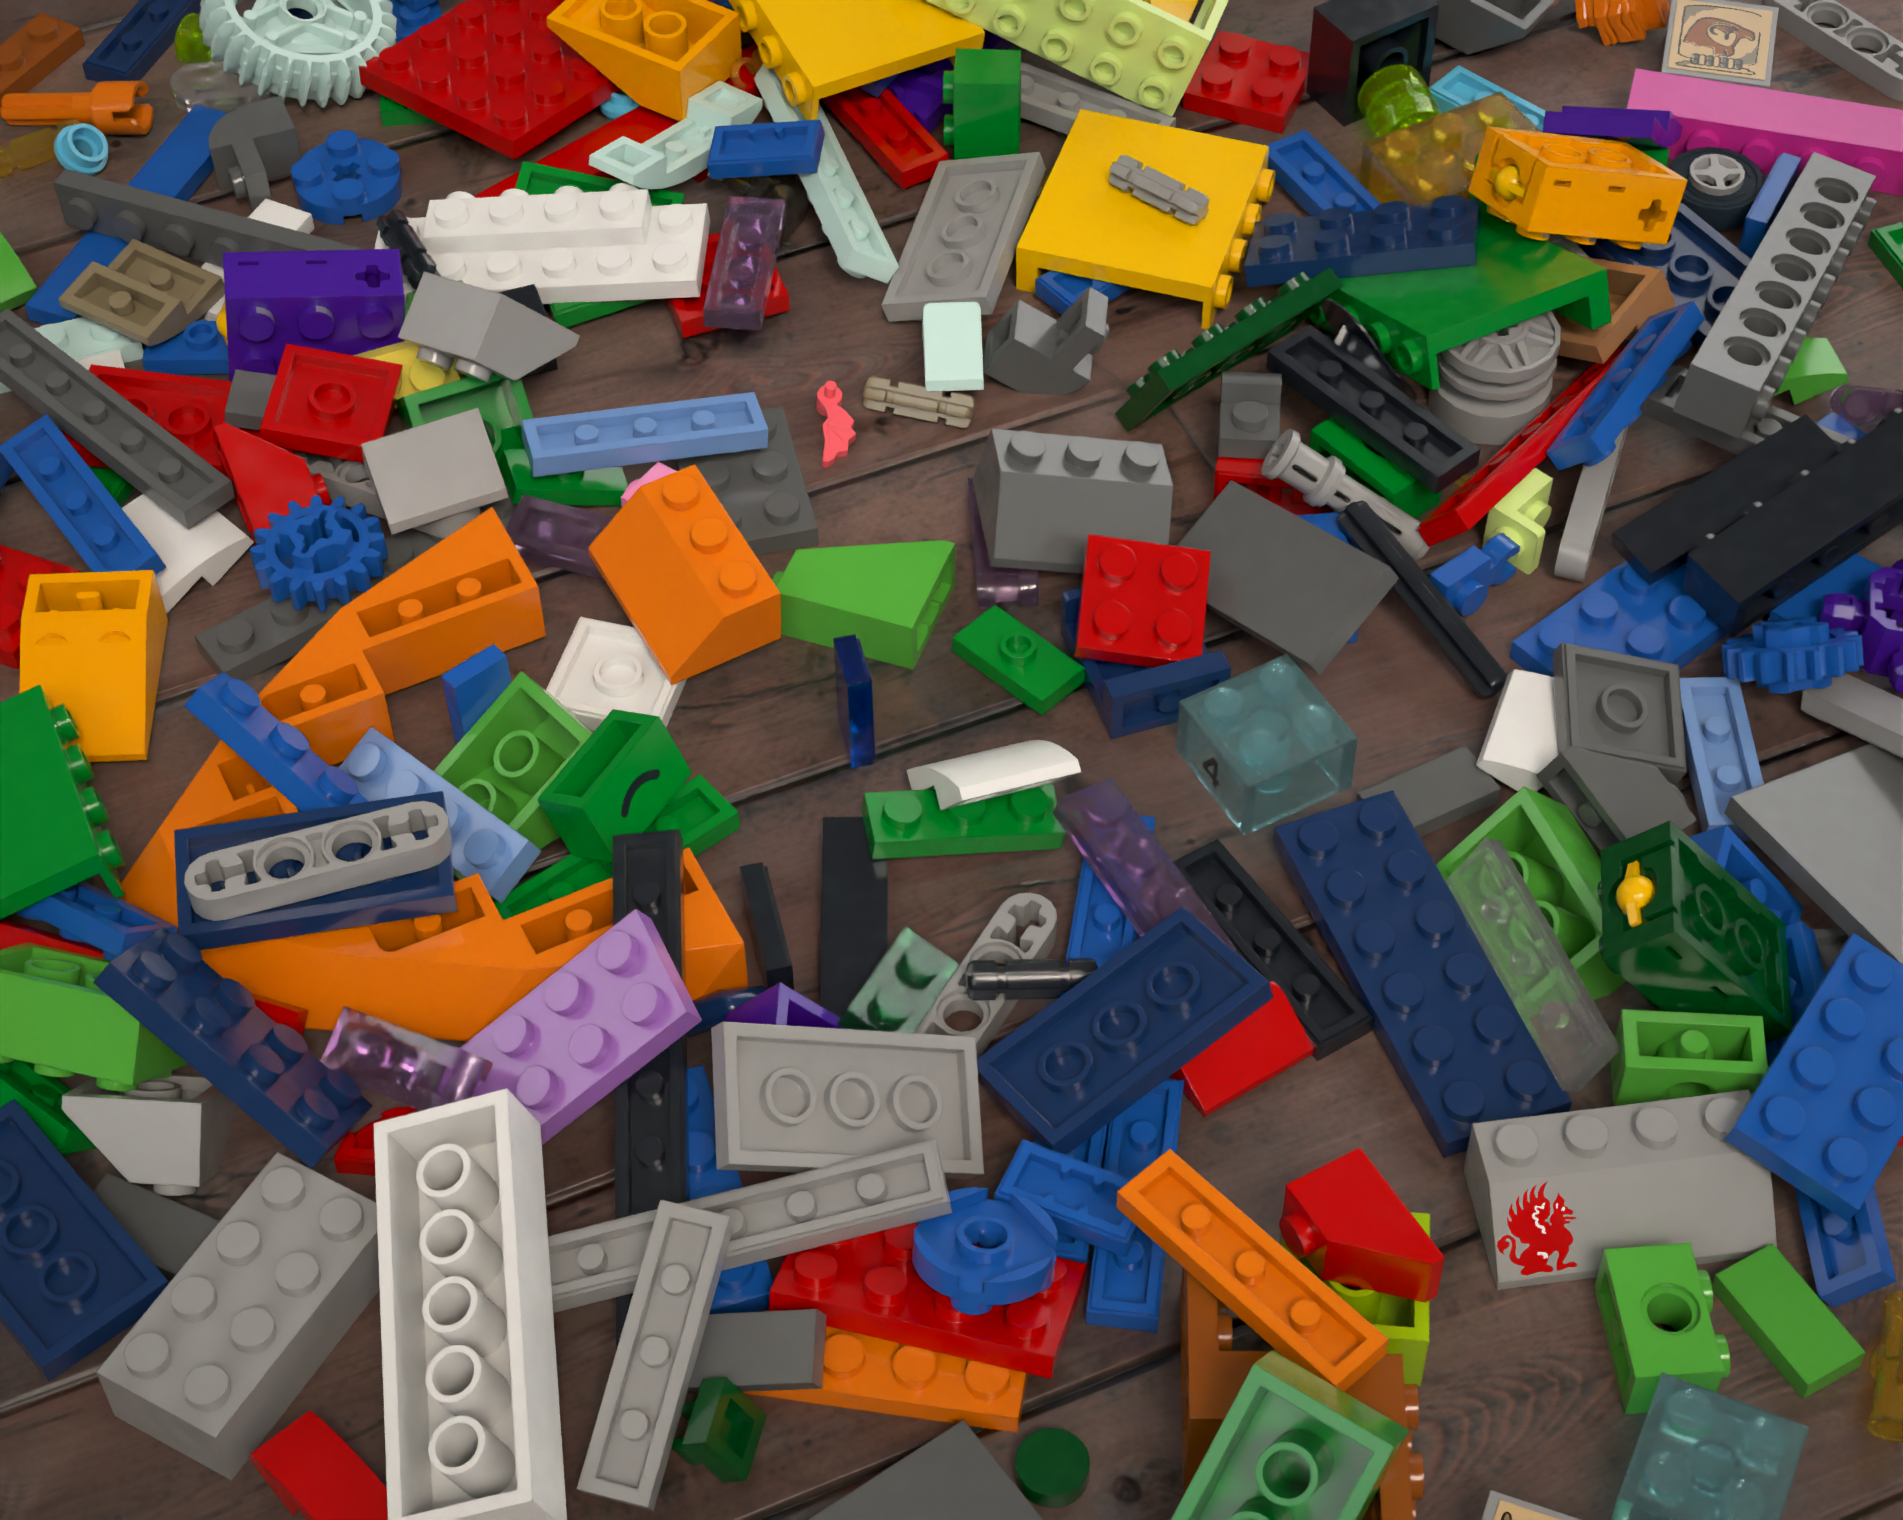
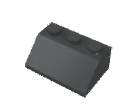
(1488, 23)
(1052, 490)

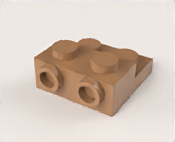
(1633, 297)

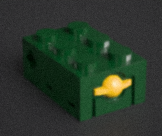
(1691, 931)

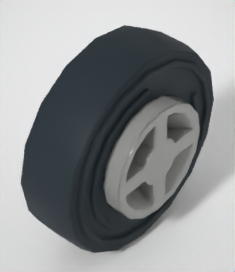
(1718, 185)

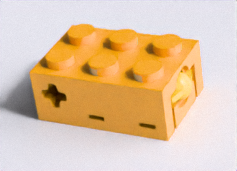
(1576, 188)

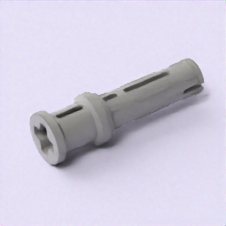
(1322, 477)

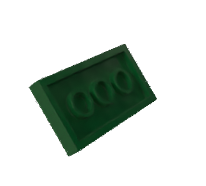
(1222, 348)

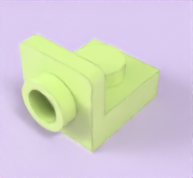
(1522, 519)

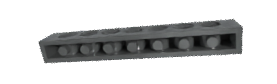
(1777, 298)

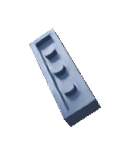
(644, 434)
(479, 838)

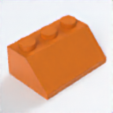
(687, 576)

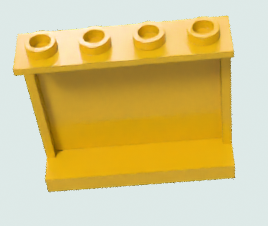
(849, 43)
(1112, 237)

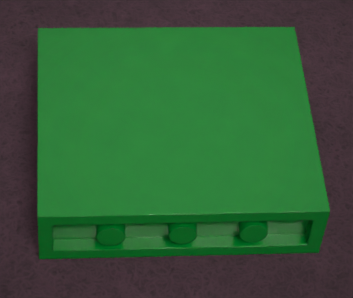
(1438, 309)
(46, 811)

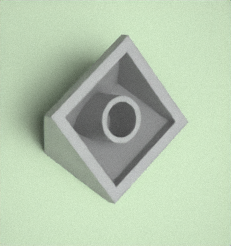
(433, 471)

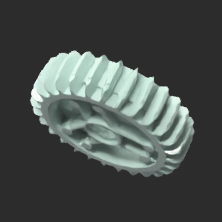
(298, 55)

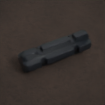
(413, 256)
(1025, 978)

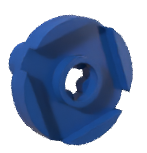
(347, 178)
(1013, 1266)

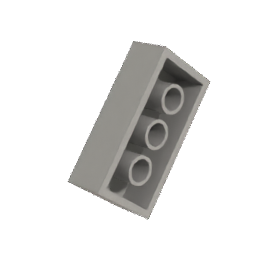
(248, 1317)

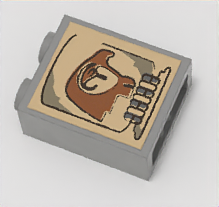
(1720, 41)

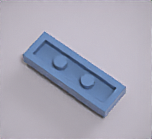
(1717, 747)

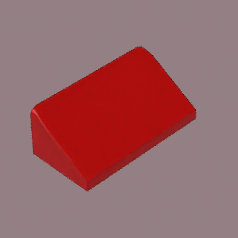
(1246, 1055)

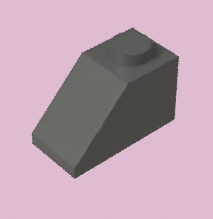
(1613, 795)

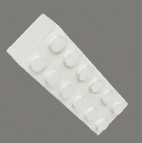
(467, 1315)

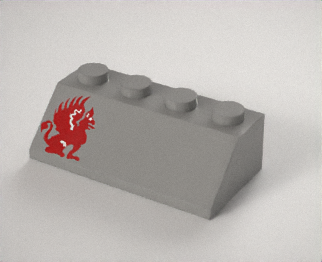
(1613, 1178)

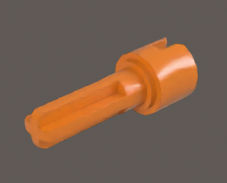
(107, 107)

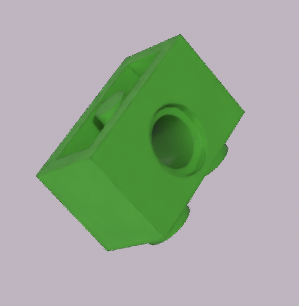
(1685, 1055)
(1658, 1287)

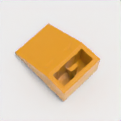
(100, 652)

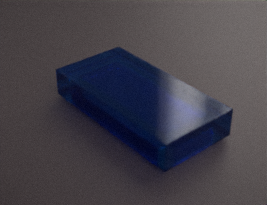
(854, 700)

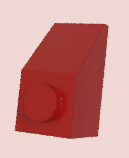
(264, 476)
(1359, 1230)

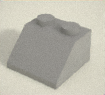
(480, 331)

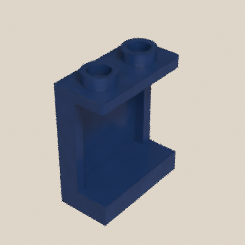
(1140, 696)

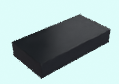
(766, 926)

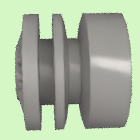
(1497, 380)

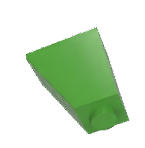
(876, 591)

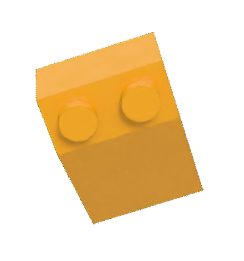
(653, 47)

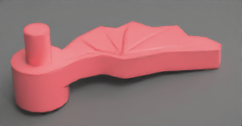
(838, 427)

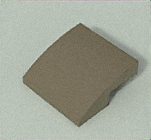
(144, 293)

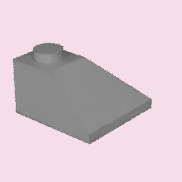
(158, 1134)

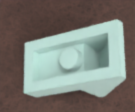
(952, 346)

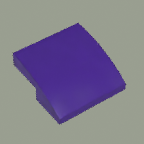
(1626, 125)

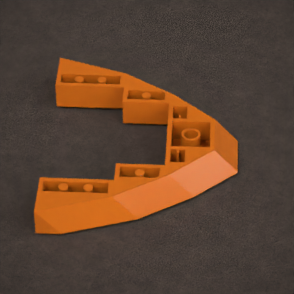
(433, 971)

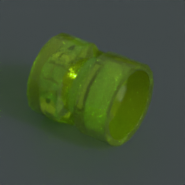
(1396, 99)

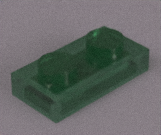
(901, 987)

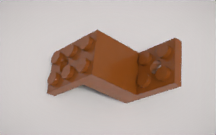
(1215, 1375)

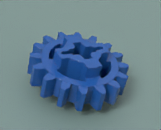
(319, 553)
(1792, 654)

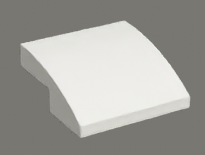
(202, 550)
(1521, 731)
(994, 772)

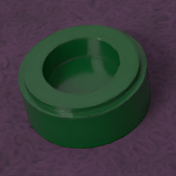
(1052, 1467)

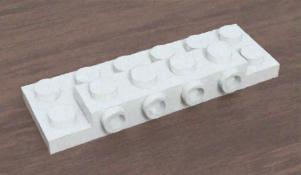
(567, 244)

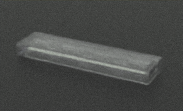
(1532, 966)

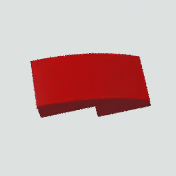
(319, 1473)

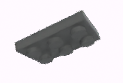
(763, 490)

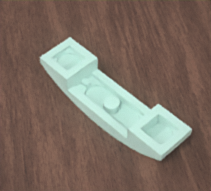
(682, 148)

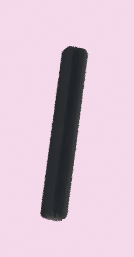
(1425, 601)

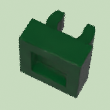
(721, 1430)

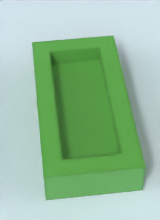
(1787, 1321)

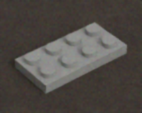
(965, 234)
(838, 1095)

